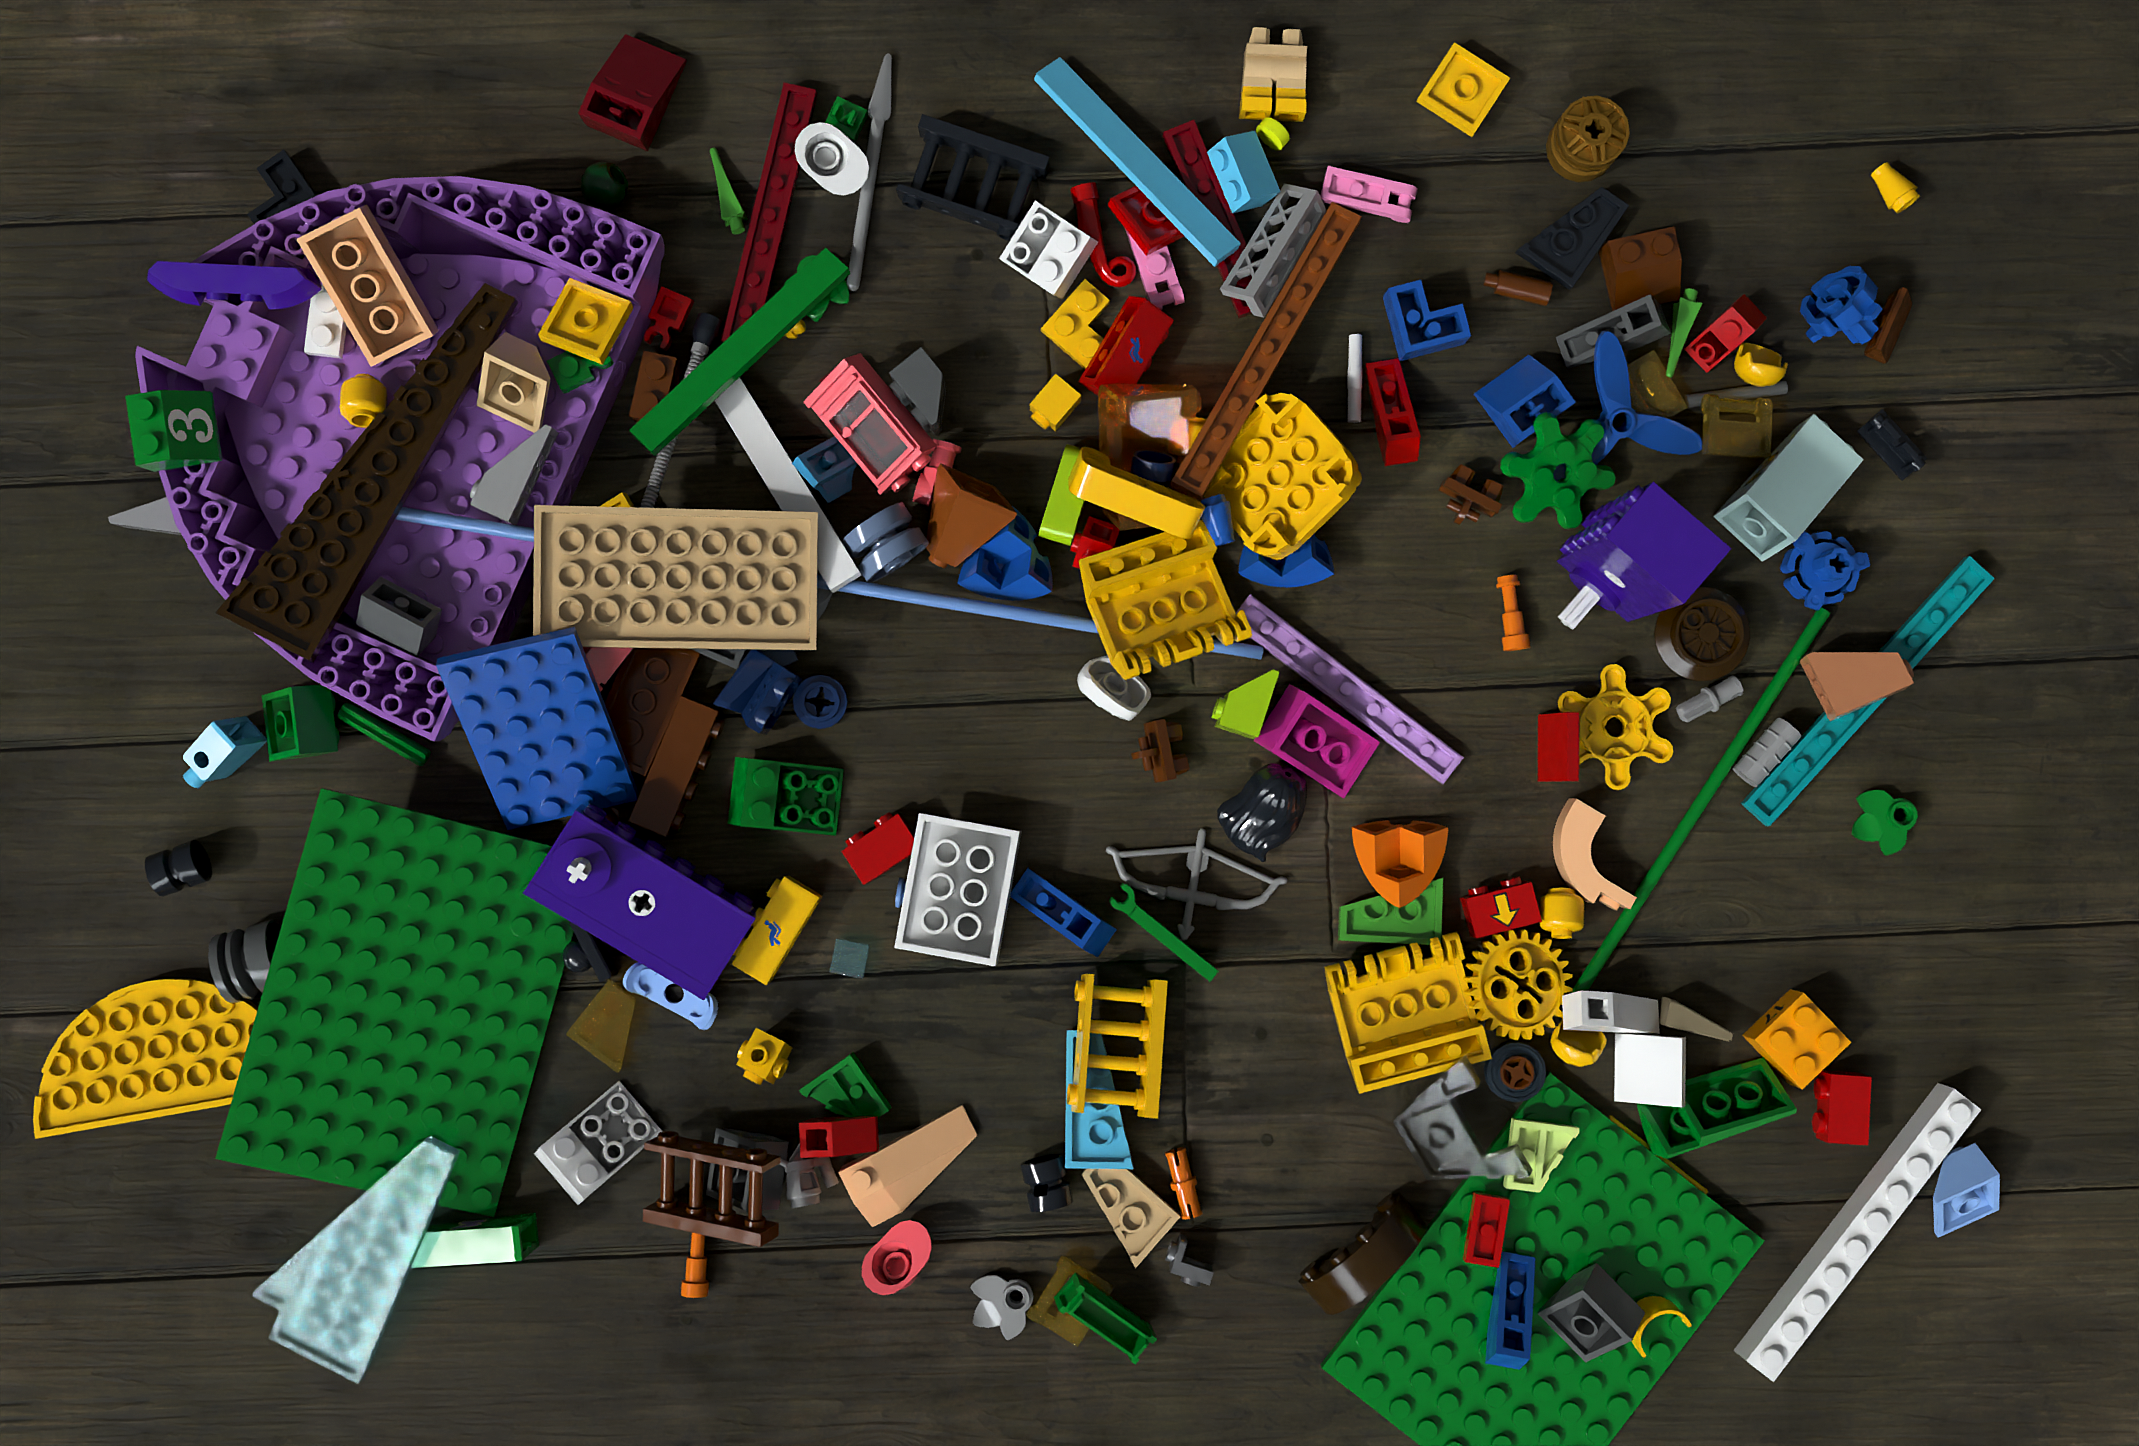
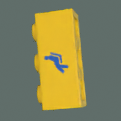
(776, 929)

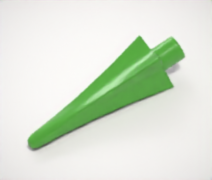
(729, 205)
(1683, 318)

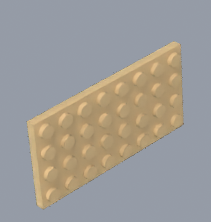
(676, 577)

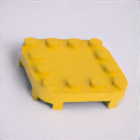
(1284, 476)

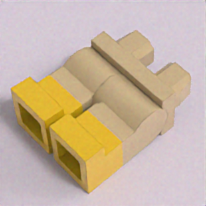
(1278, 66)

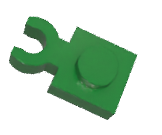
(573, 370)

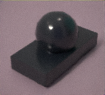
(587, 953)

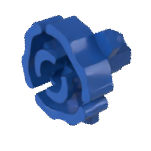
(1845, 305)
(1822, 568)

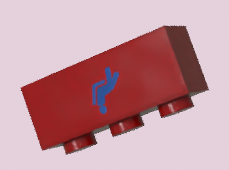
(1128, 345)

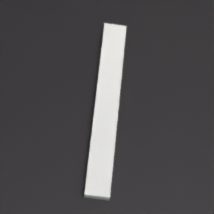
(784, 480)

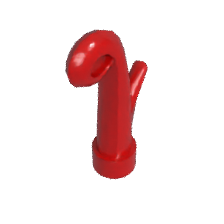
(1085, 200)

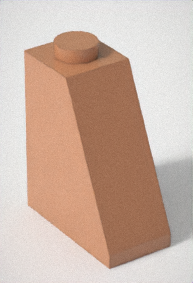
(1855, 678)

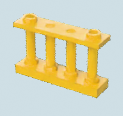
(1148, 1030)

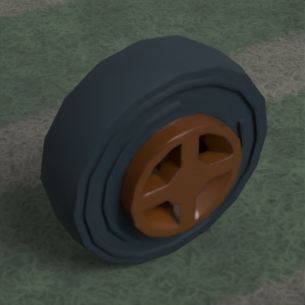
(1526, 1077)

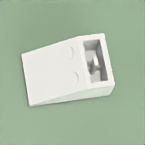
(597, 1142)

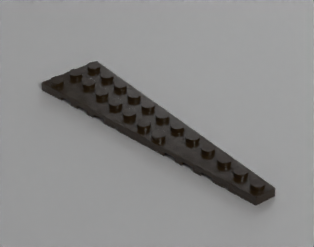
(326, 550)

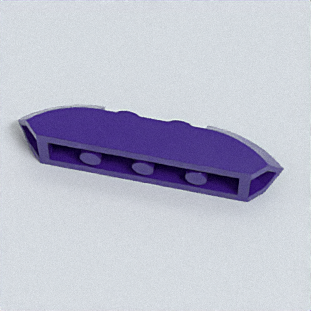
(194, 281)

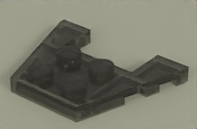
(1443, 1138)

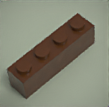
(676, 767)

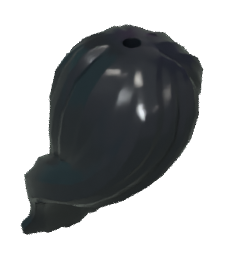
(1265, 810)

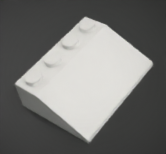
(958, 889)

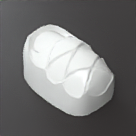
(1110, 691)

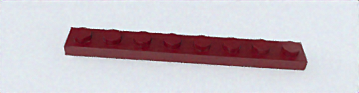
(770, 207)

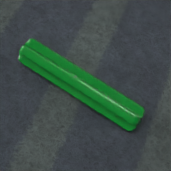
(384, 734)

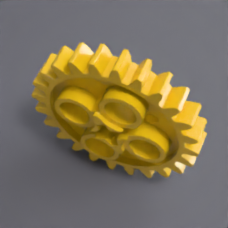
(1503, 1009)

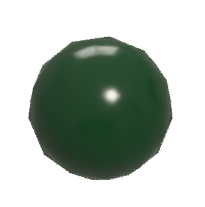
(604, 185)

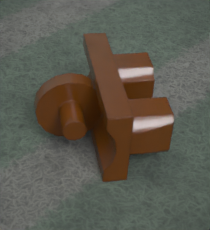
(1458, 488)
(1157, 753)

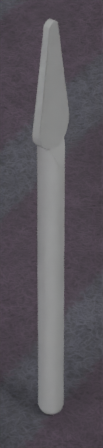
(879, 112)

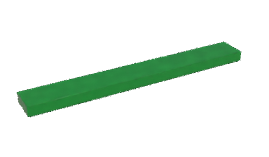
(739, 351)

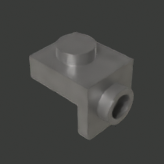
(1191, 1270)

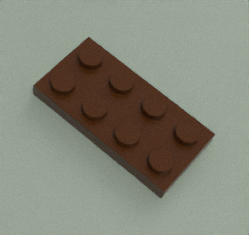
(646, 698)

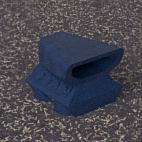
(759, 691)

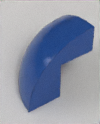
(1008, 565)
(1301, 568)

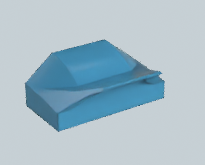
(827, 468)

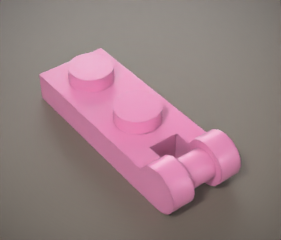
(1368, 193)
(1157, 270)

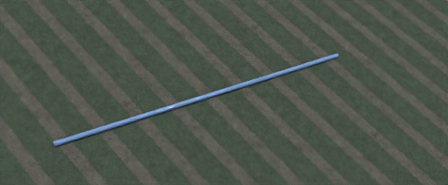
(853, 587)

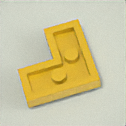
(1071, 323)

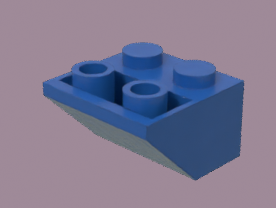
(1520, 396)

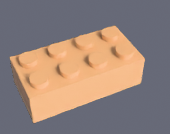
(368, 285)

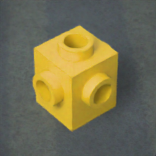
(763, 1057)

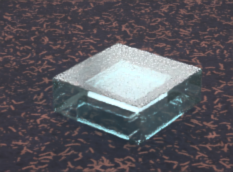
(849, 958)

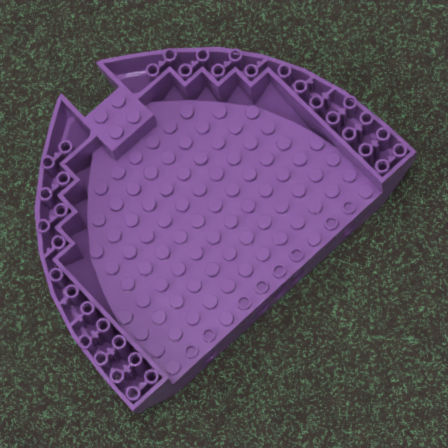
(287, 431)

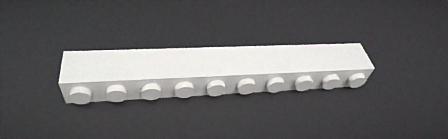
(1857, 1230)

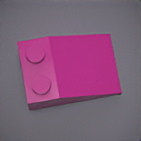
(1316, 741)

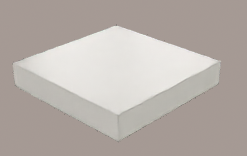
(1650, 1069)

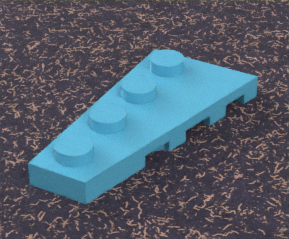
(1097, 1135)

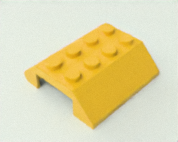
(1159, 601)
(1405, 1014)

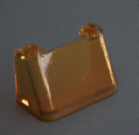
(1144, 419)

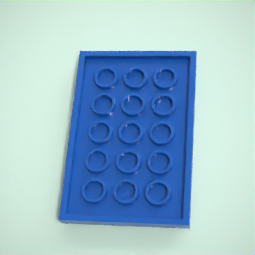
(538, 727)

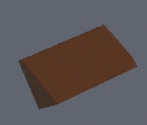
(1890, 325)

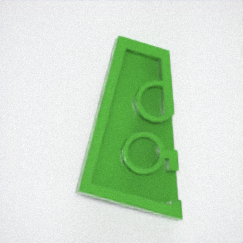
(1384, 923)

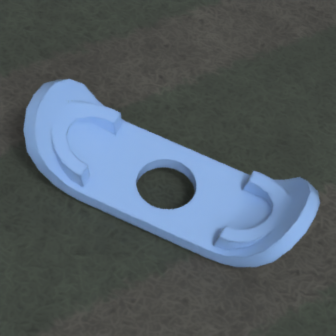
(652, 985)

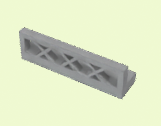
(1283, 248)

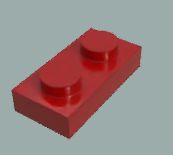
(1486, 1229)

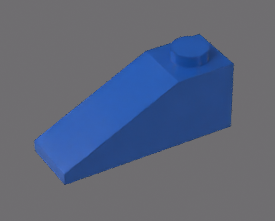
(1063, 913)
(1511, 1312)

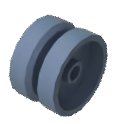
(885, 542)

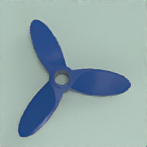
(1614, 394)

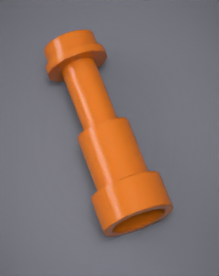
(1513, 621)
(695, 1281)

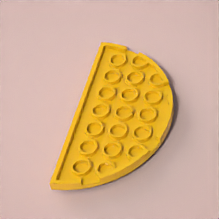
(144, 1057)

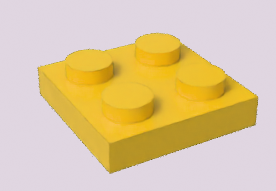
(1463, 89)
(585, 321)

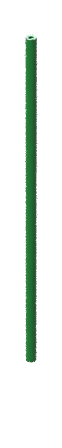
(1702, 799)

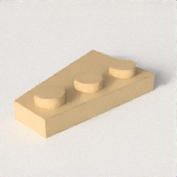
(1132, 1209)

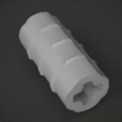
(1767, 752)

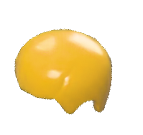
(1759, 365)
(1576, 1046)

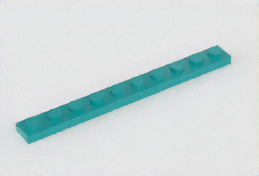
(1827, 737)

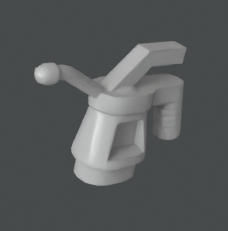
(802, 1182)

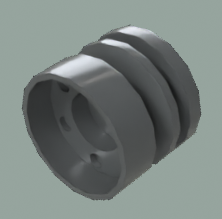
(243, 959)

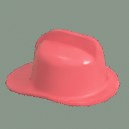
(897, 1258)

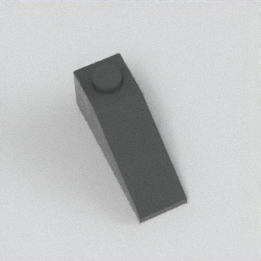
(1632, 325)

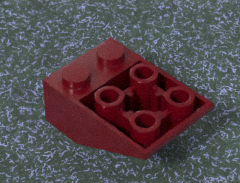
(632, 92)

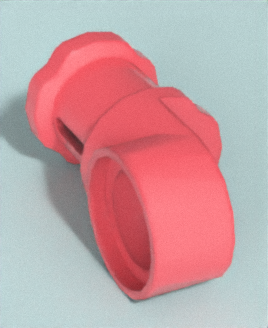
(943, 453)

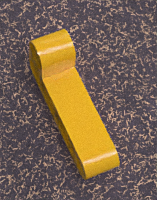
(1132, 495)

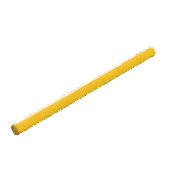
(1668, 1162)

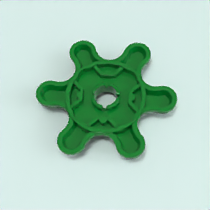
(1538, 467)

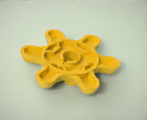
(1636, 718)

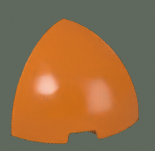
(1400, 857)

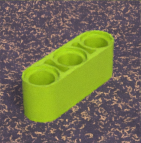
(1063, 507)

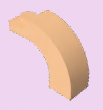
(1573, 857)

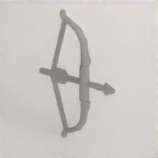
(1196, 862)

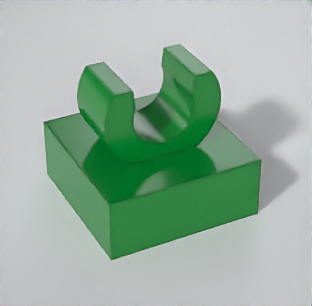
(847, 118)

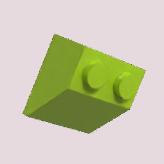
(1245, 707)

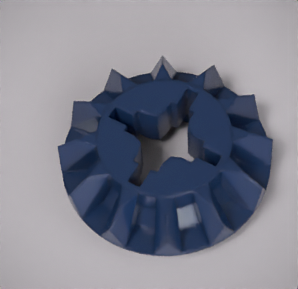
(808, 712)

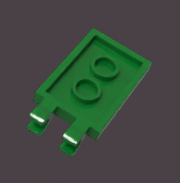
(1163, 934)

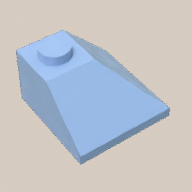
(1964, 1190)

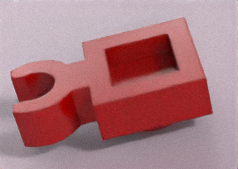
(669, 313)

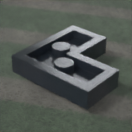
(286, 184)

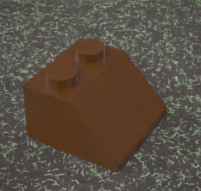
(1642, 267)

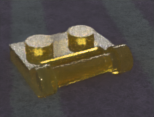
(1736, 437)
(1064, 1324)

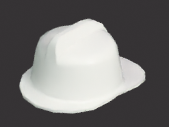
(831, 159)

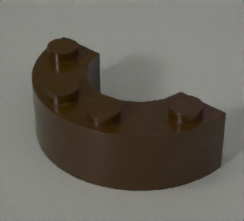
(1369, 1261)

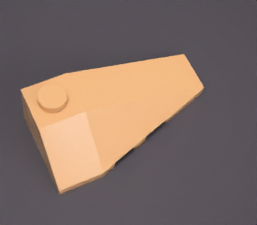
(894, 1176)

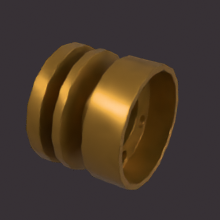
(1574, 151)

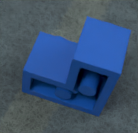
(1419, 330)

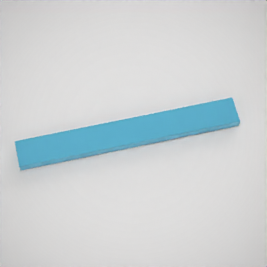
(1137, 161)

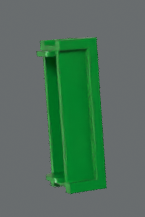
(1105, 1316)

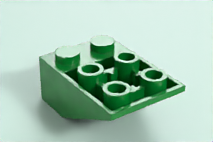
(785, 796)

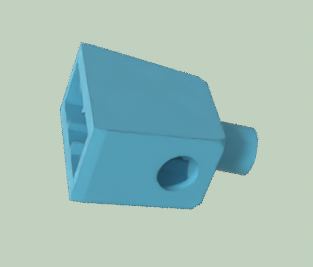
(221, 750)

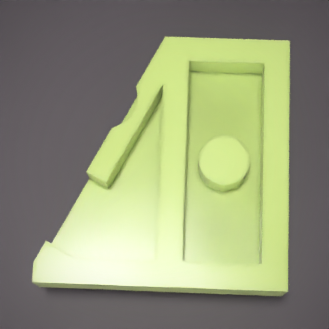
(1543, 1148)

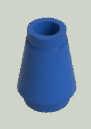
(1218, 519)

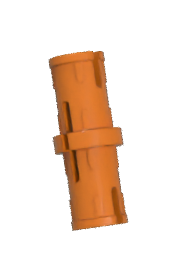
(1183, 1183)

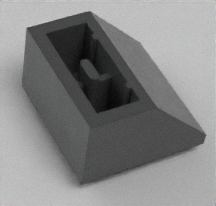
(922, 386)

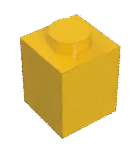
(1054, 403)

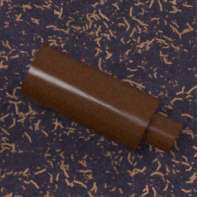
(1519, 287)

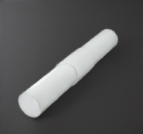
(1354, 382)

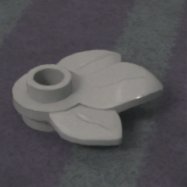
(998, 1308)

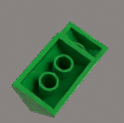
(1716, 1109)

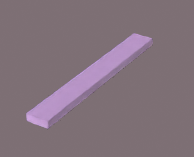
(1350, 691)

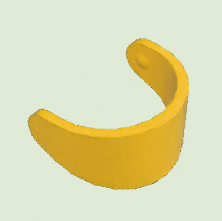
(1653, 1307)

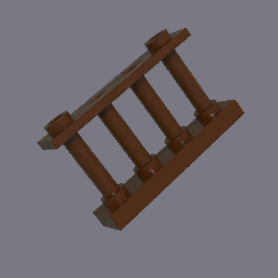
(696, 1216)

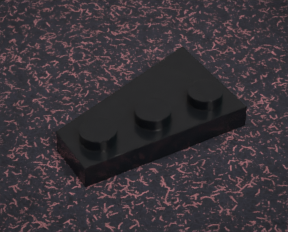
(1574, 239)

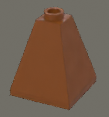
(963, 516)

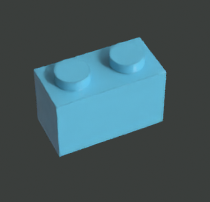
(1243, 171)

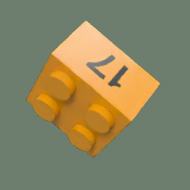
(1796, 1038)

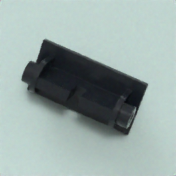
(1892, 445)

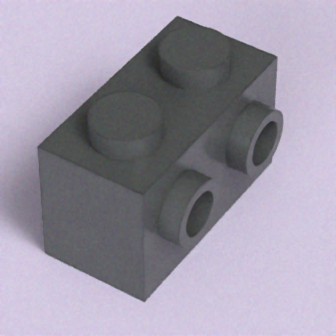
(398, 616)

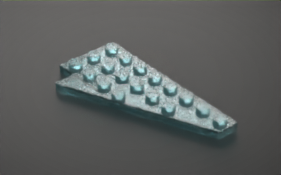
(350, 1275)

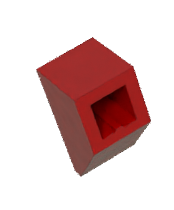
(1725, 333)
(838, 1136)

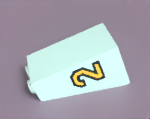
(1789, 488)

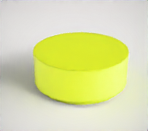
(1273, 133)

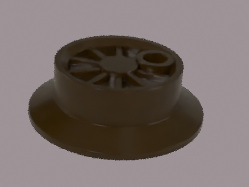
(1703, 635)

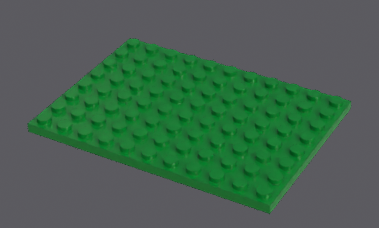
(399, 1003)
(1609, 1203)

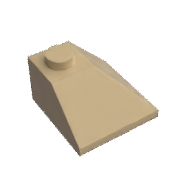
(514, 382)

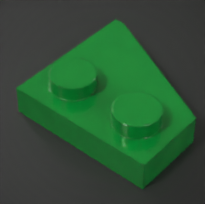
(848, 1090)

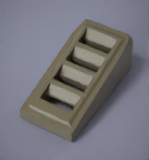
(1681, 1017)

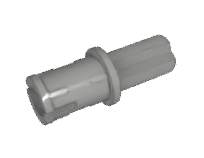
(1710, 699)

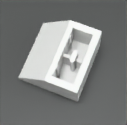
(1048, 250)

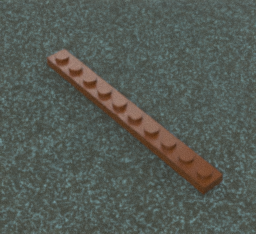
(1266, 351)

